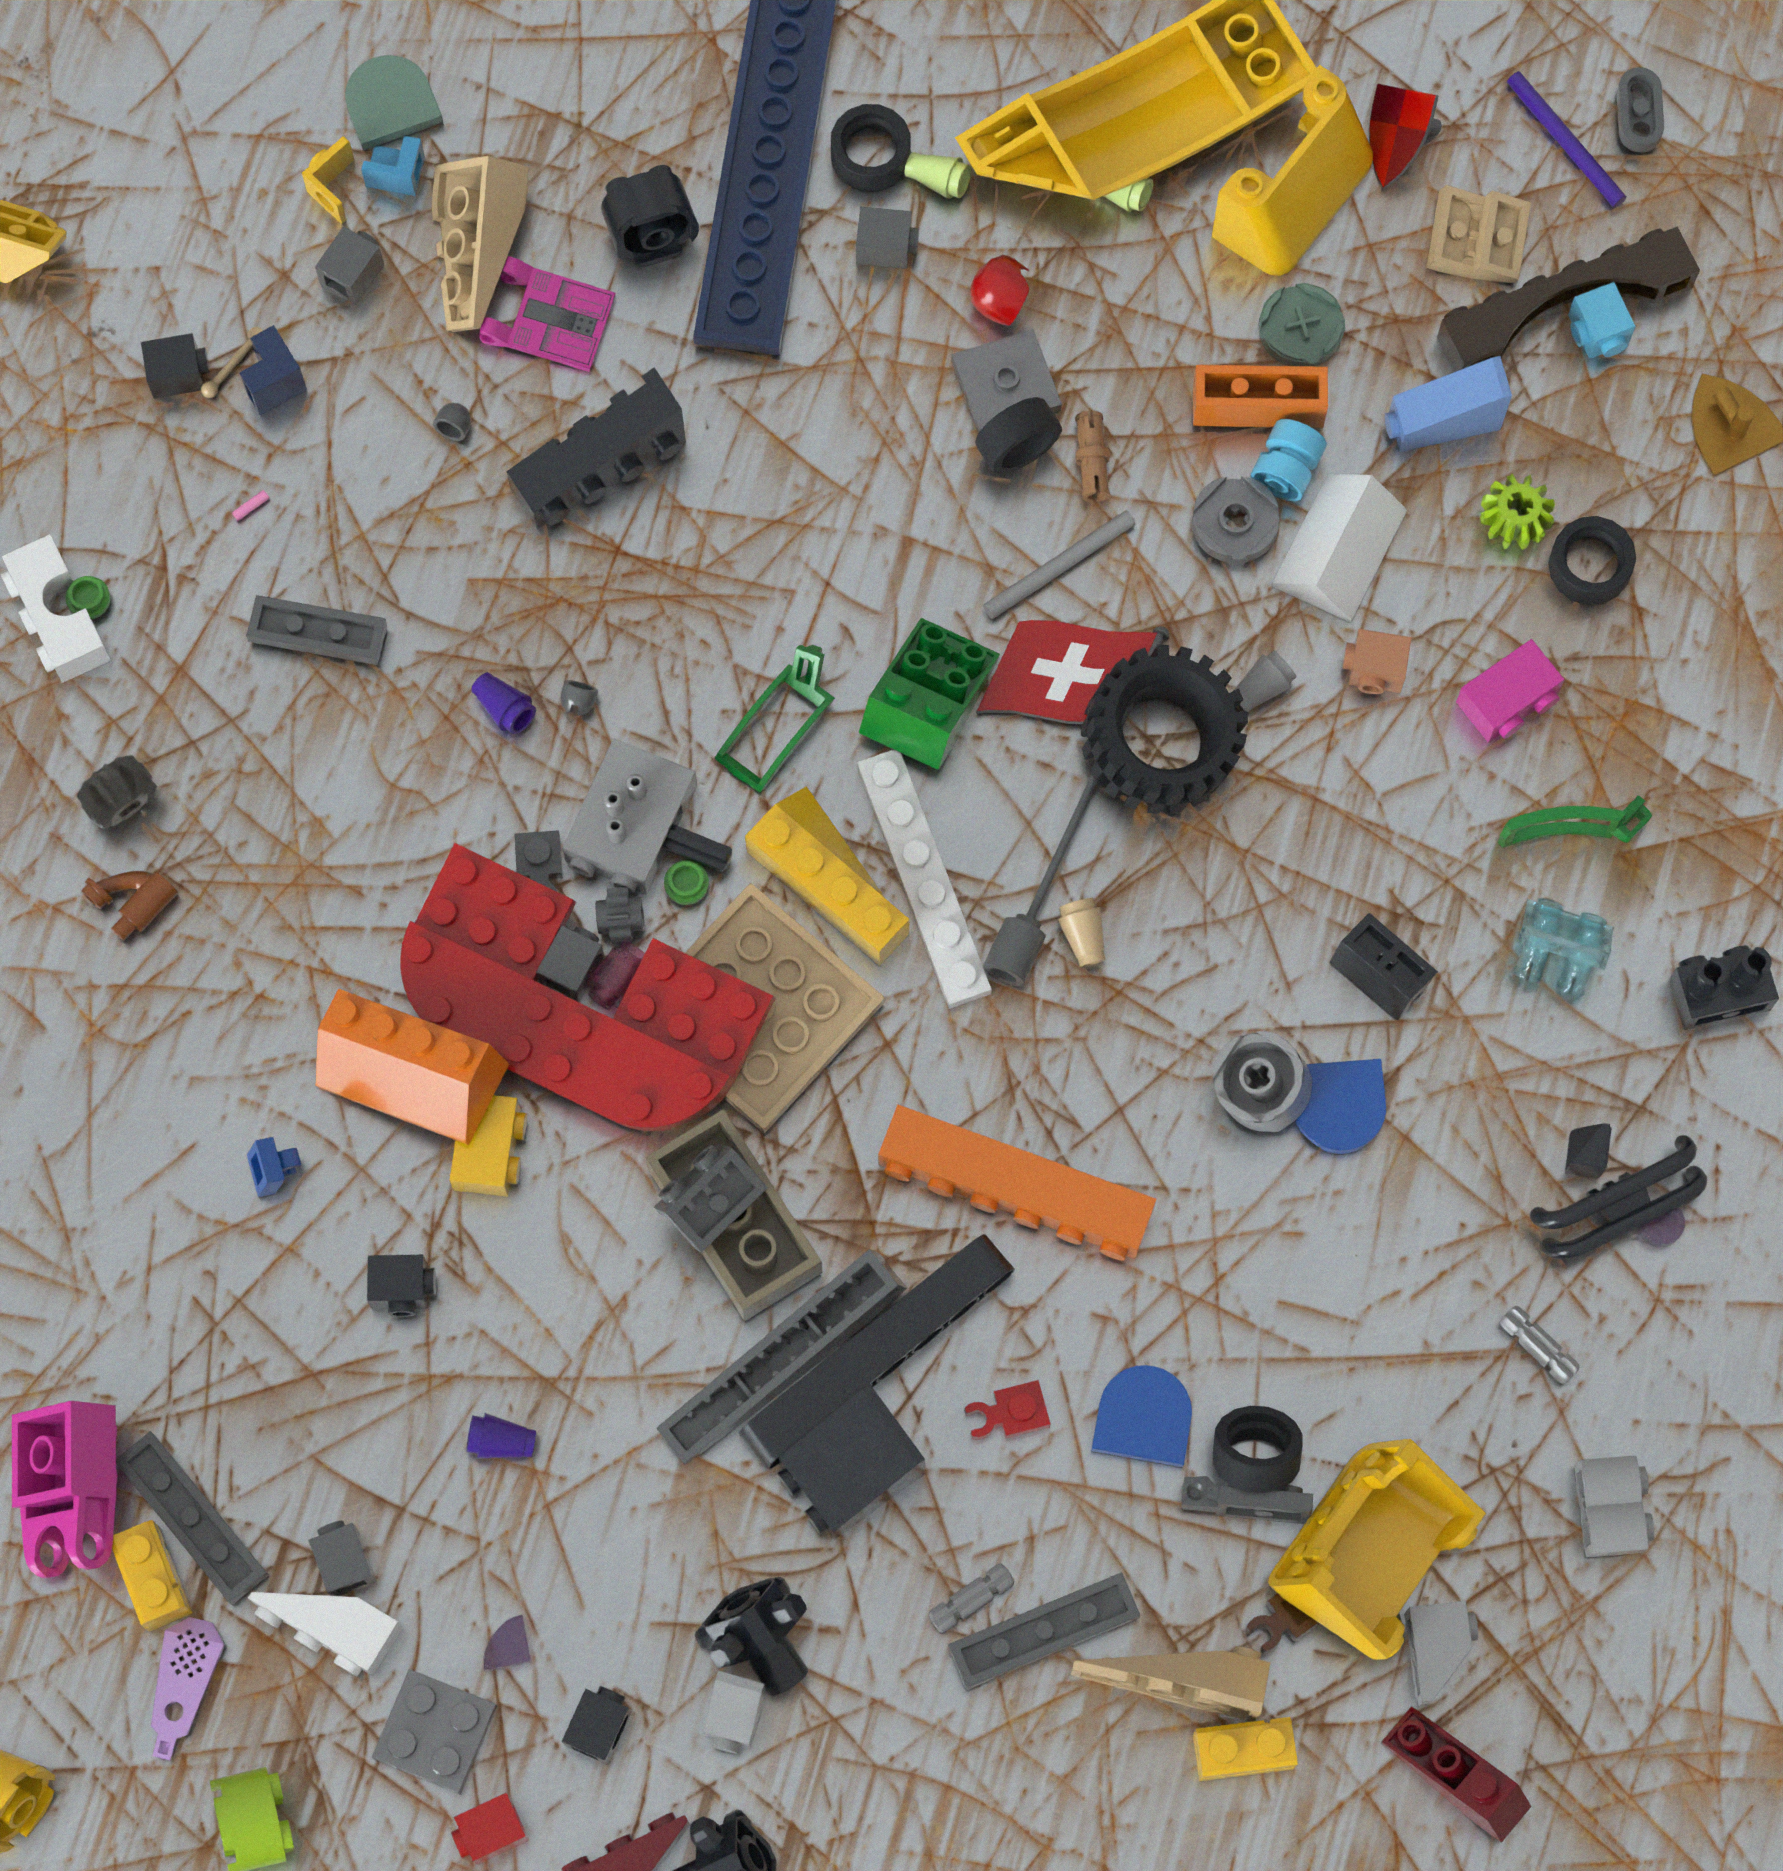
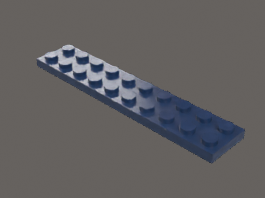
(765, 175)

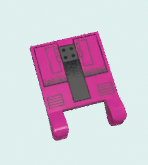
(555, 319)

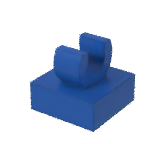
(270, 1166)

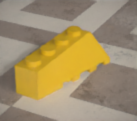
(817, 864)

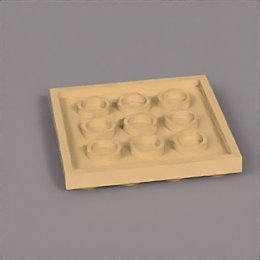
(815, 1006)

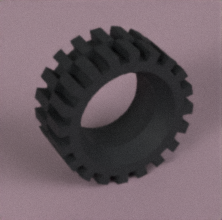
(1197, 692)

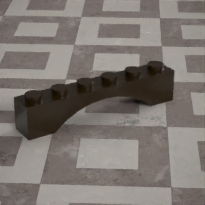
(1644, 271)

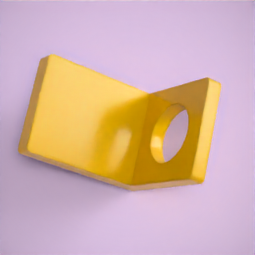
(323, 170)

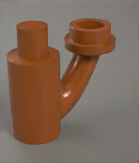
(144, 905)

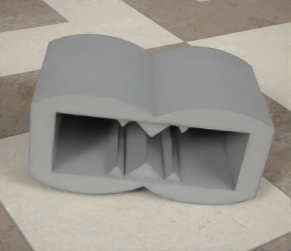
(1612, 1506)

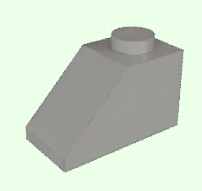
(1438, 1644)
(734, 1712)

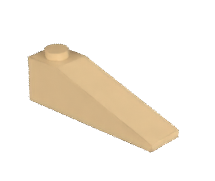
(478, 216)
(1207, 1681)

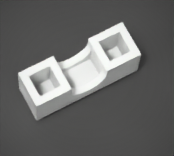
(69, 641)

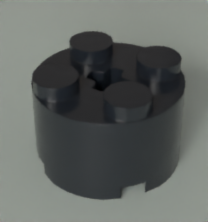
(649, 215)

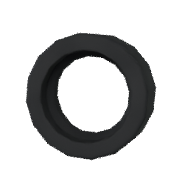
(872, 117)
(1018, 435)
(1598, 529)
(1256, 1473)

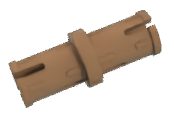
(1092, 456)

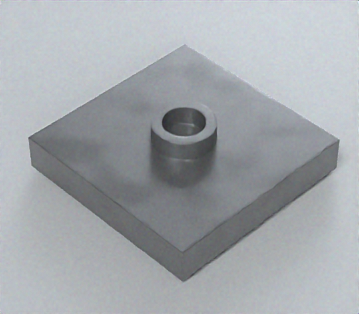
(1003, 375)

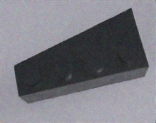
(600, 452)

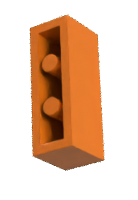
(1259, 395)

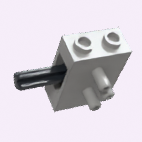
(635, 819)

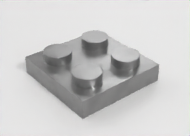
(434, 1731)

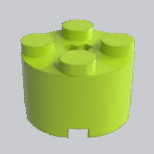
(250, 1819)

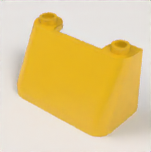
(1283, 216)
(1374, 1544)

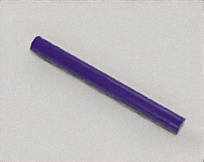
(1566, 139)

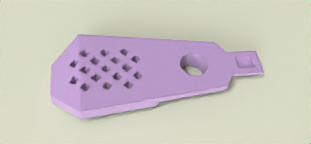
(179, 1687)

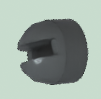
(452, 421)
(579, 695)

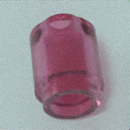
(614, 975)

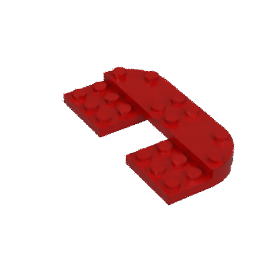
(648, 1068)

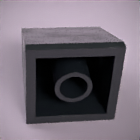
(851, 1463)

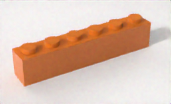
(1015, 1182)

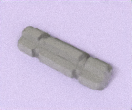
(1539, 1344)
(971, 1598)

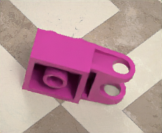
(65, 1482)

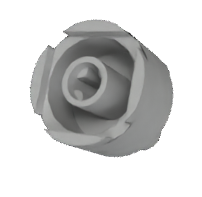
(1262, 1056)

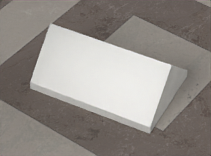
(1341, 544)

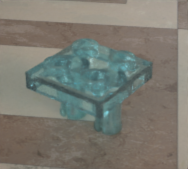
(1580, 939)

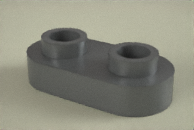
(1640, 113)

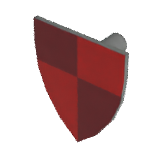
(1399, 129)

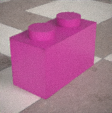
(1510, 692)

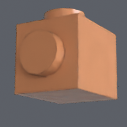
(1377, 661)

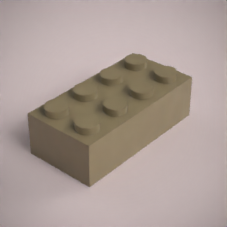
(763, 1249)

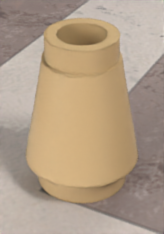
(1084, 931)

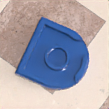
(1344, 1105)
(1144, 1416)

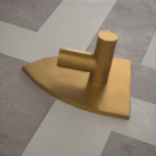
(1731, 424)

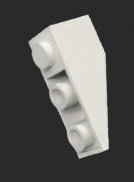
(341, 1624)

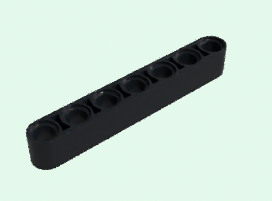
(878, 1348)

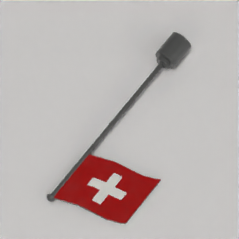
(1051, 676)

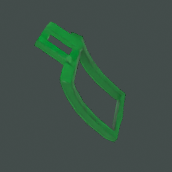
(807, 686)
(1518, 829)

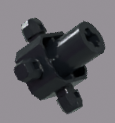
(754, 1628)
(729, 1846)

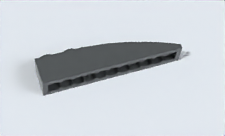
(783, 1355)

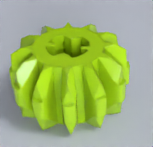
(1507, 521)

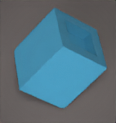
(395, 168)

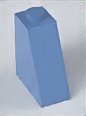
(1451, 407)

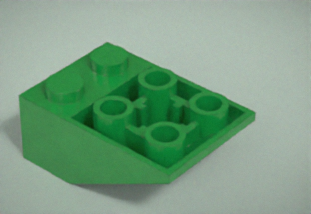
(928, 693)

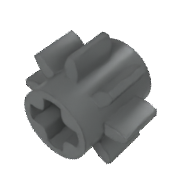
(619, 915)

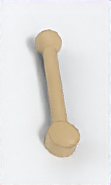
(210, 388)

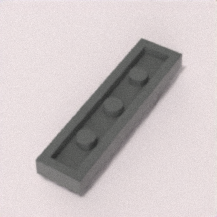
(191, 1518)
(1044, 1631)

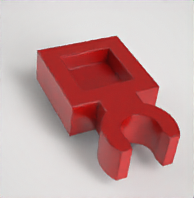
(1017, 1410)

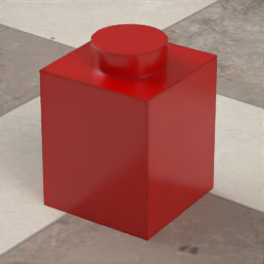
(489, 1829)

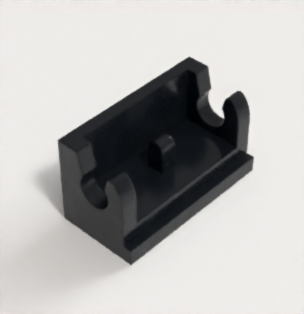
(1383, 966)

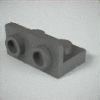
(710, 1195)

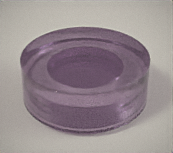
(1663, 1230)

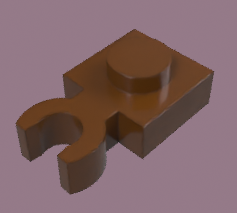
(1284, 1619)

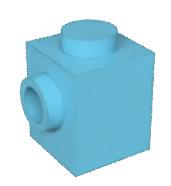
(1601, 322)

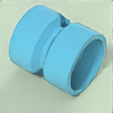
(1291, 455)

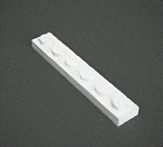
(924, 878)

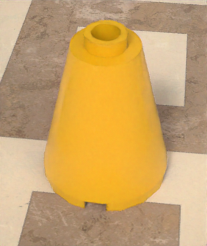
(22, 1796)

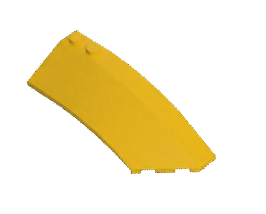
(1146, 103)

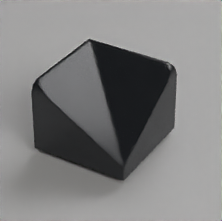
(1588, 1150)

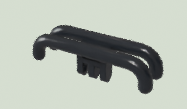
(1623, 1203)

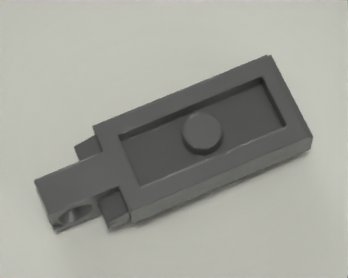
(1227, 1501)

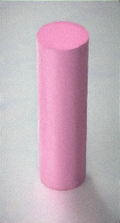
(250, 505)

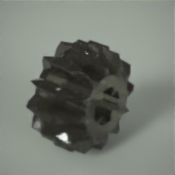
(116, 791)

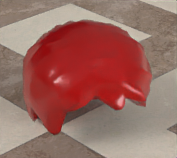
(1000, 289)

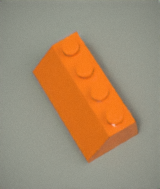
(406, 1066)

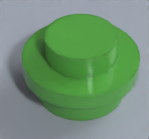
(88, 593)
(686, 882)

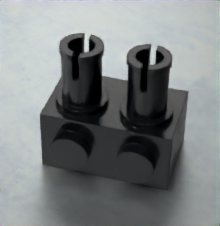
(1723, 986)

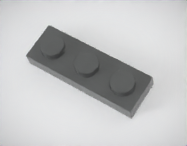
(316, 630)

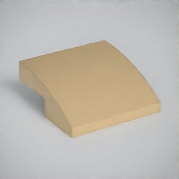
(1478, 235)

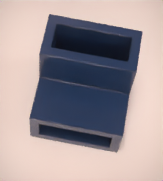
(275, 375)

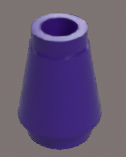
(505, 704)
(499, 1438)

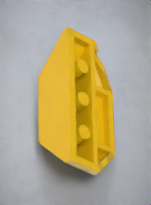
(25, 239)

